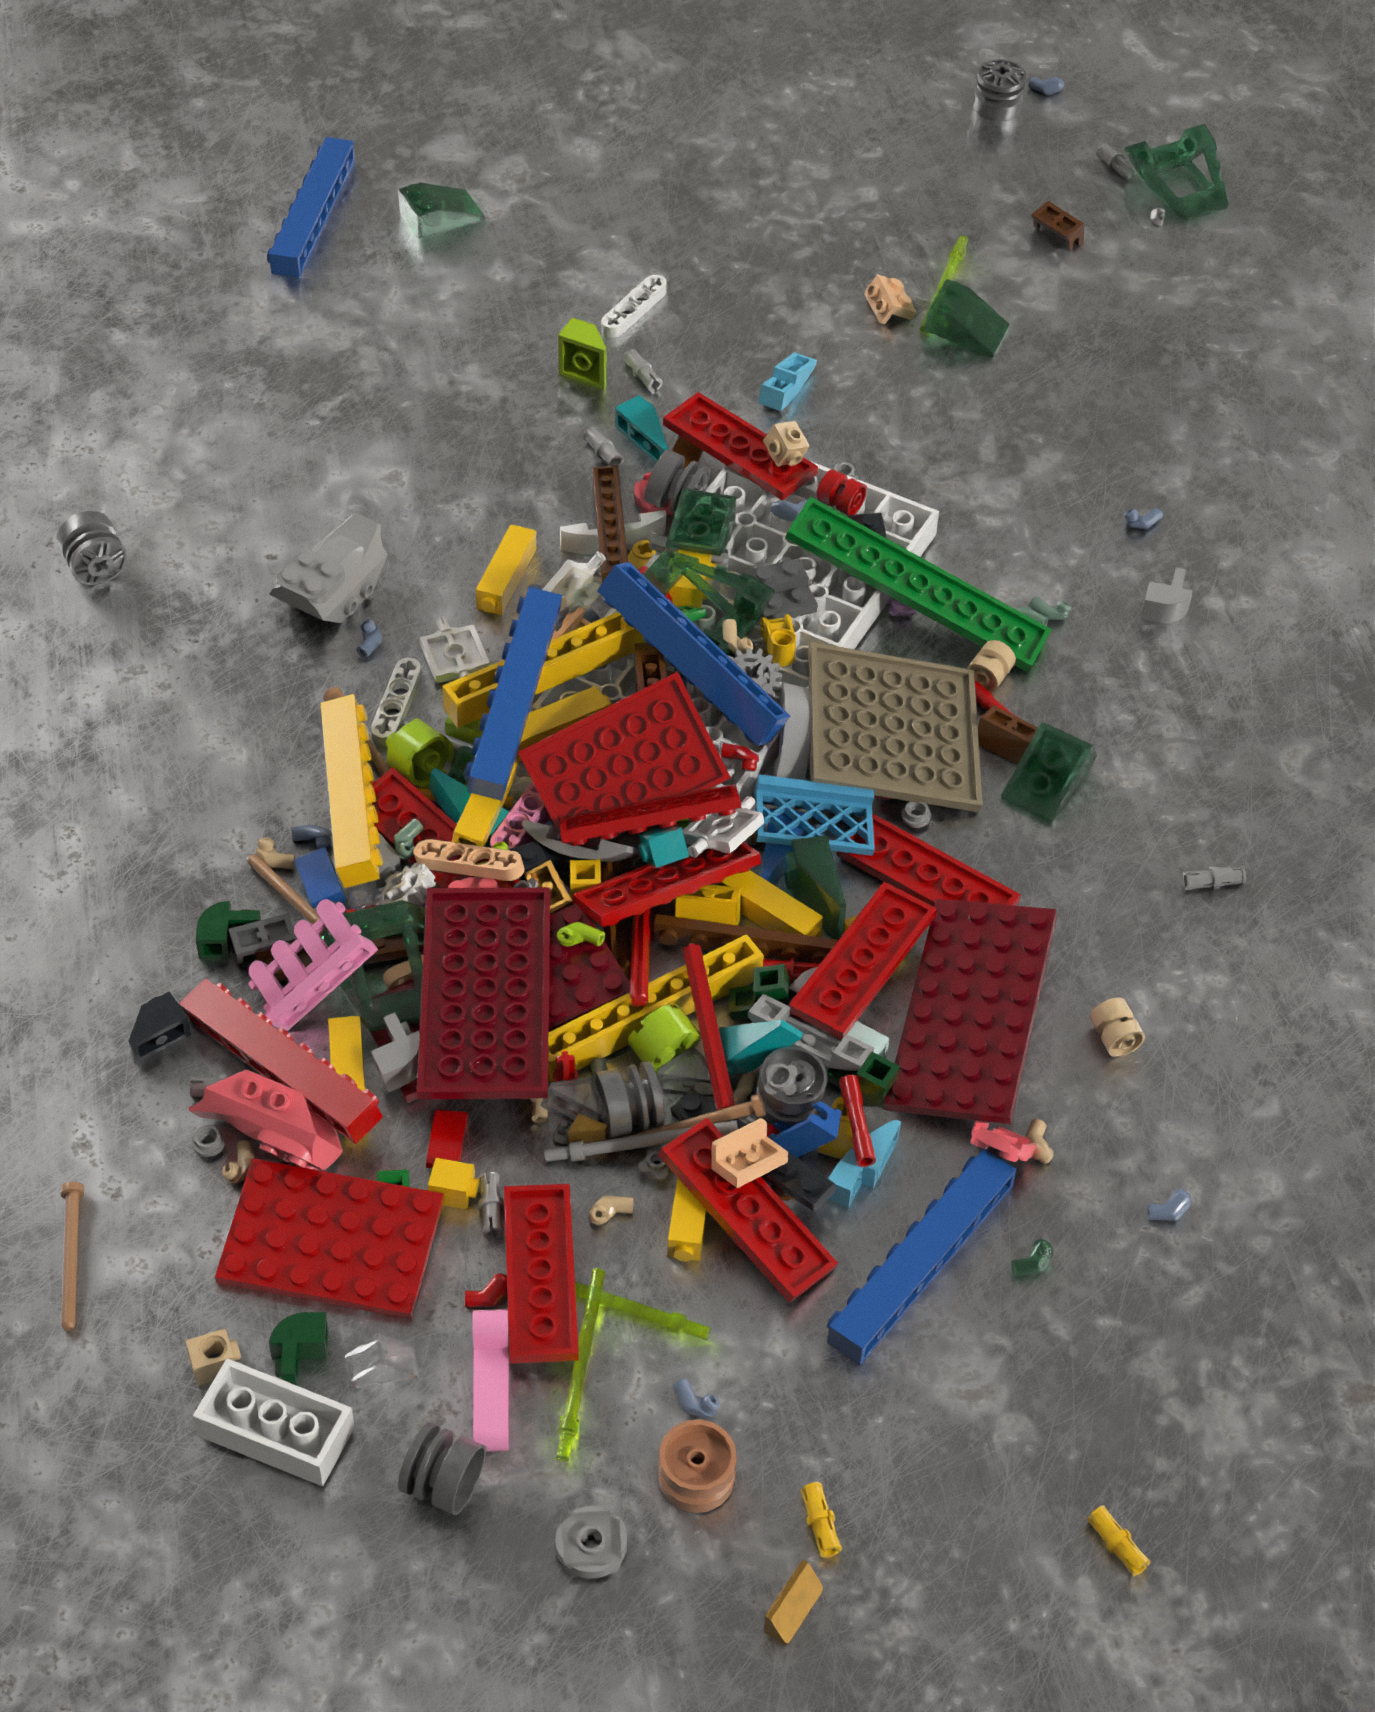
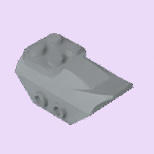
(336, 572)

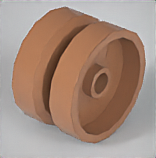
(697, 1466)

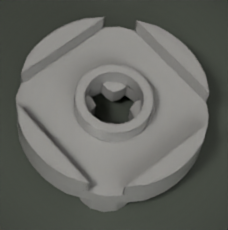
(593, 1562)

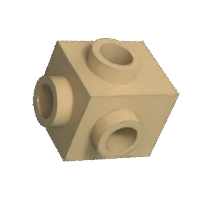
(786, 443)

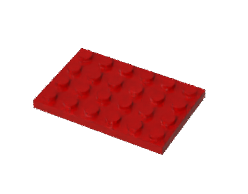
(626, 755)
(330, 1238)

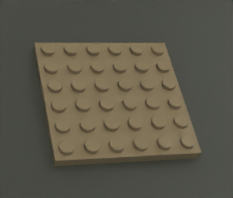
(894, 727)

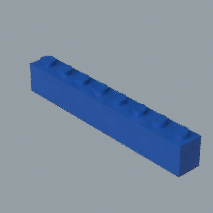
(311, 207)
(693, 654)
(514, 694)
(920, 1257)

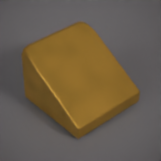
(587, 1129)

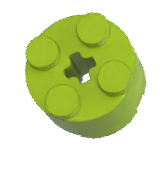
(417, 751)
(664, 1036)

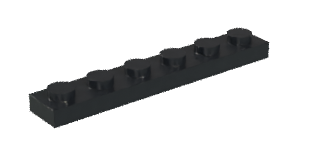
(792, 1178)

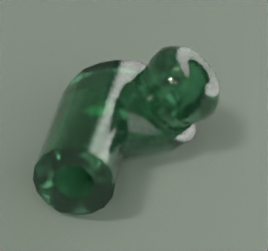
(459, 767)
(1037, 1260)

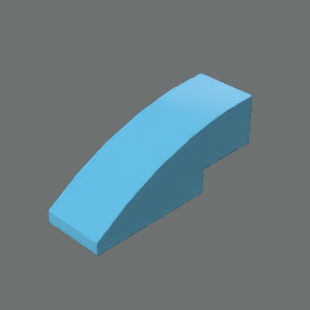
(786, 381)
(850, 1176)

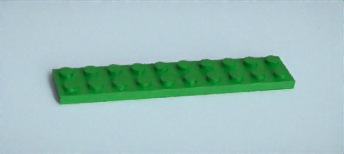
(916, 582)

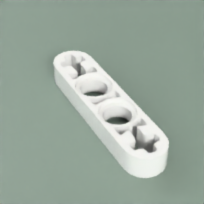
(629, 303)
(393, 701)

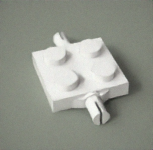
(577, 584)
(453, 651)
(723, 832)

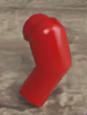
(490, 1295)

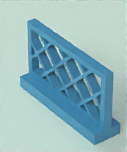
(815, 798)

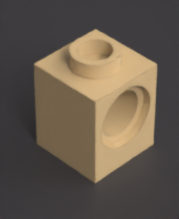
(203, 1347)

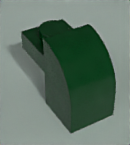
(214, 926)
(767, 980)
(874, 1078)
(298, 1338)

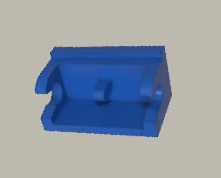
(320, 877)
(809, 1133)

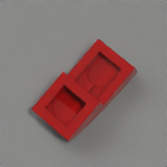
(447, 1136)

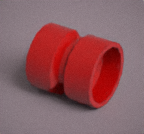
(842, 493)

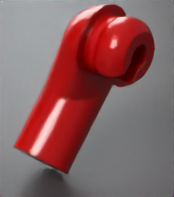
(737, 752)

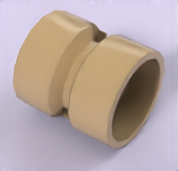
(992, 664)
(1117, 1027)

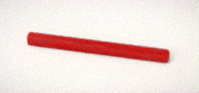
(640, 959)
(708, 1027)

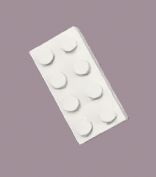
(274, 1422)

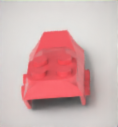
(273, 1117)

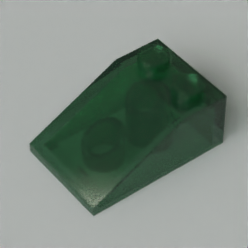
(437, 208)
(965, 319)
(702, 522)
(1049, 772)
(816, 881)

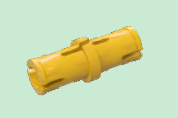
(820, 1519)
(1118, 1540)

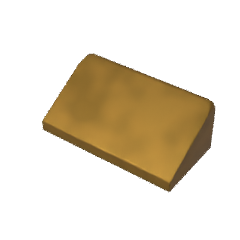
(548, 877)
(793, 1604)

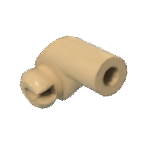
(730, 635)
(608, 1206)

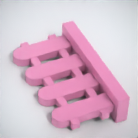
(316, 981)

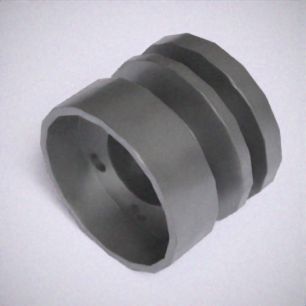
(999, 90)
(670, 478)
(91, 548)
(636, 1098)
(799, 1105)
(442, 1468)

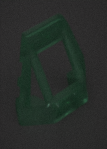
(1177, 154)
(748, 603)
(378, 923)

